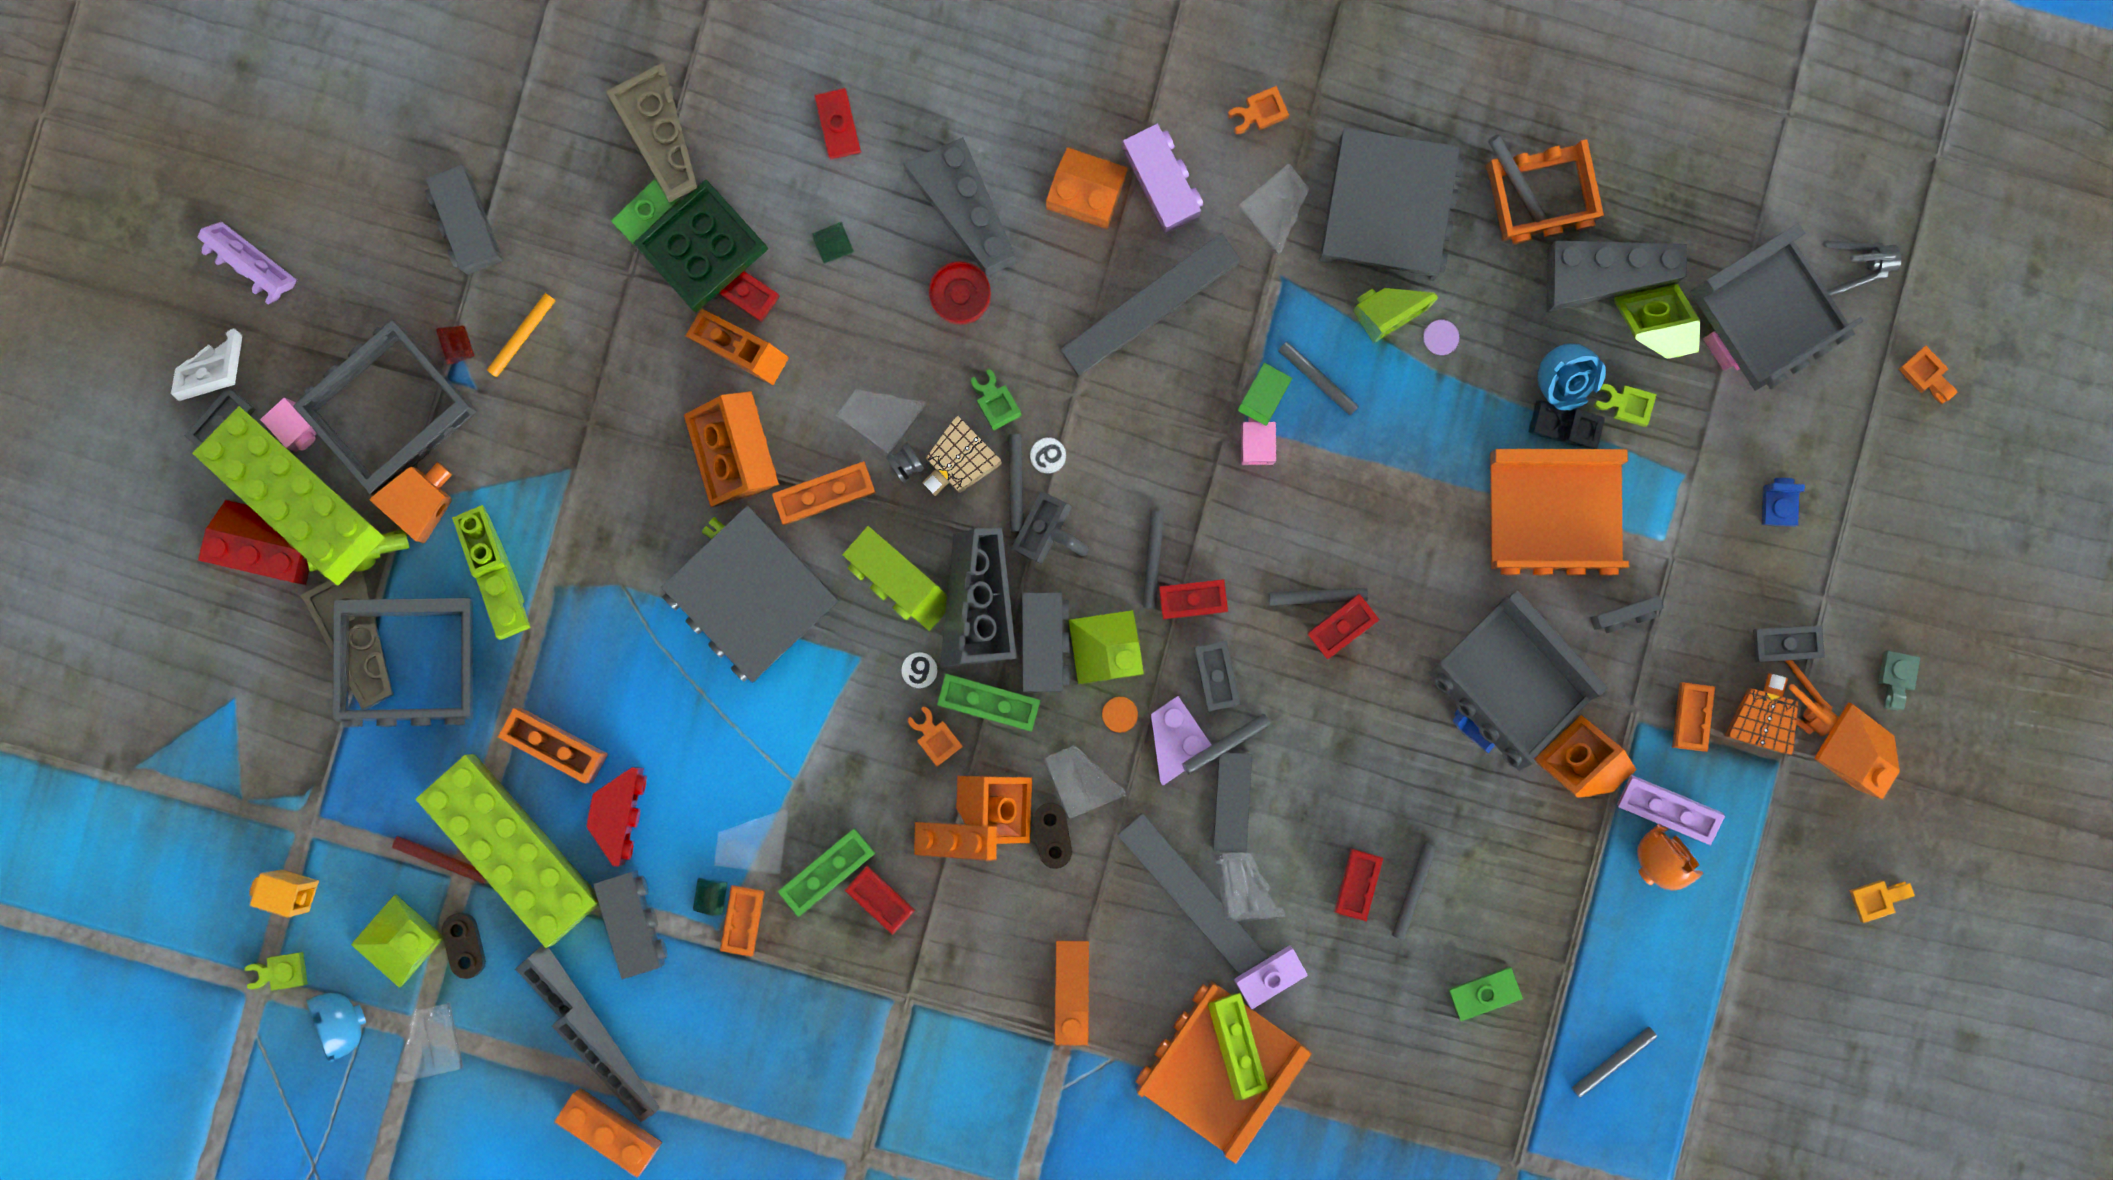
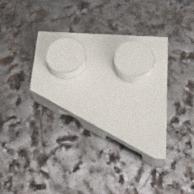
(209, 369)

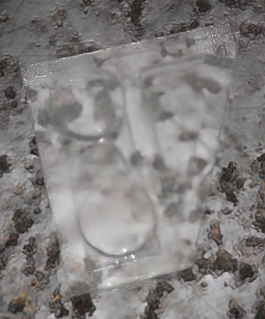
(1276, 206)
(880, 417)
(1080, 782)
(754, 845)
(1244, 889)

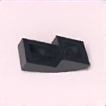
(1567, 426)

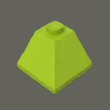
(1390, 309)
(1662, 320)
(1106, 647)
(397, 941)

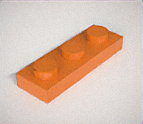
(823, 493)
(955, 840)

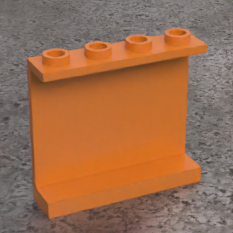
(1557, 510)
(1194, 1083)

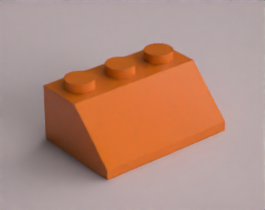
(731, 448)

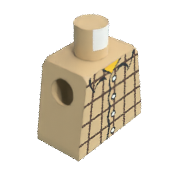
(959, 459)

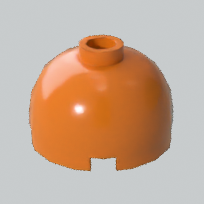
(1666, 860)

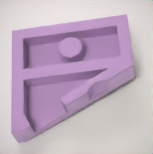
(1175, 738)

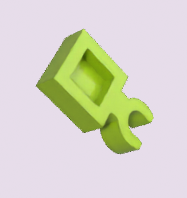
(1631, 404)
(282, 972)

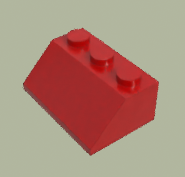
(248, 543)

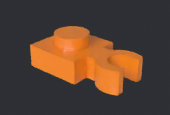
(1263, 109)
(937, 740)

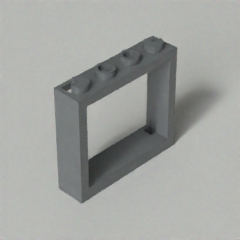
(340, 376)
(400, 607)

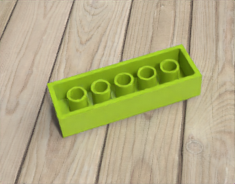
(288, 495)
(509, 849)

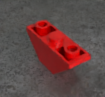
(615, 813)

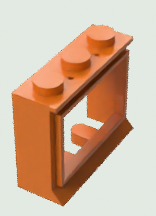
(1554, 226)

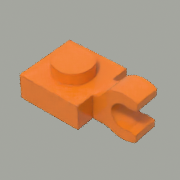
(1926, 371)

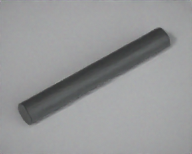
(1516, 178)
(1318, 378)
(1016, 482)
(1153, 559)
(1316, 596)
(1226, 744)
(1414, 891)
(1614, 1062)

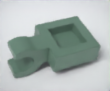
(1899, 674)

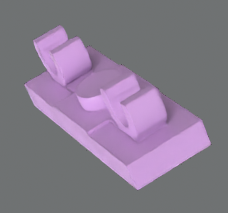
(246, 260)
(1671, 810)

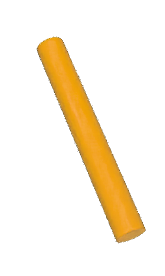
(521, 335)

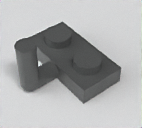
(1044, 528)

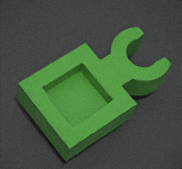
(996, 403)

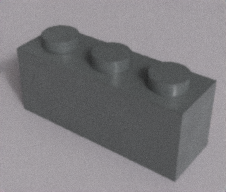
(463, 220)
(1044, 642)
(630, 924)

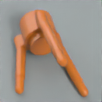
(1818, 714)

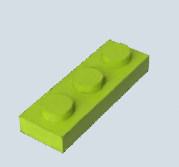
(1237, 1046)

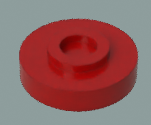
(960, 292)

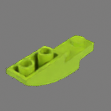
(492, 571)

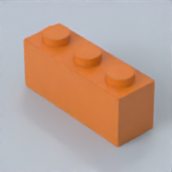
(553, 745)
(608, 1132)

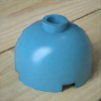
(1570, 375)
(336, 1023)

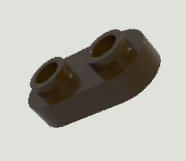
(1052, 835)
(467, 945)

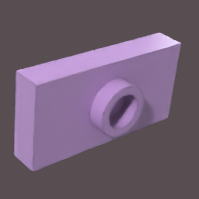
(1270, 977)

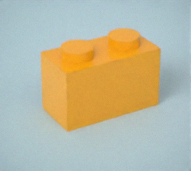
(283, 892)

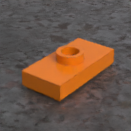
(1693, 717)
(742, 920)

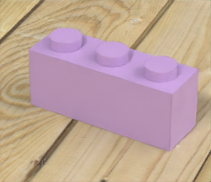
(1162, 178)

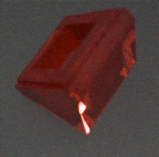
(455, 344)

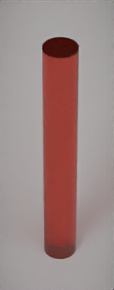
(438, 859)

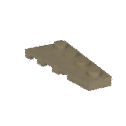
(653, 124)
(367, 664)

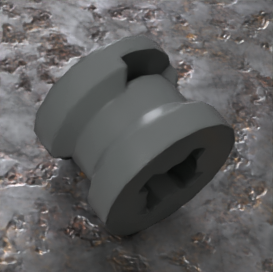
(907, 460)

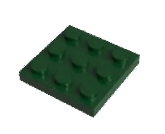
(700, 245)

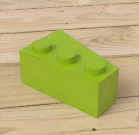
(896, 578)

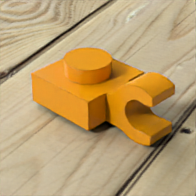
(1877, 900)

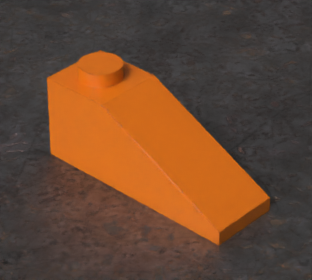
(737, 346)
(1072, 993)

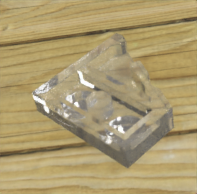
(431, 1045)

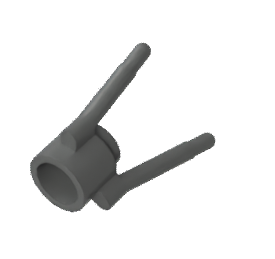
(1879, 258)

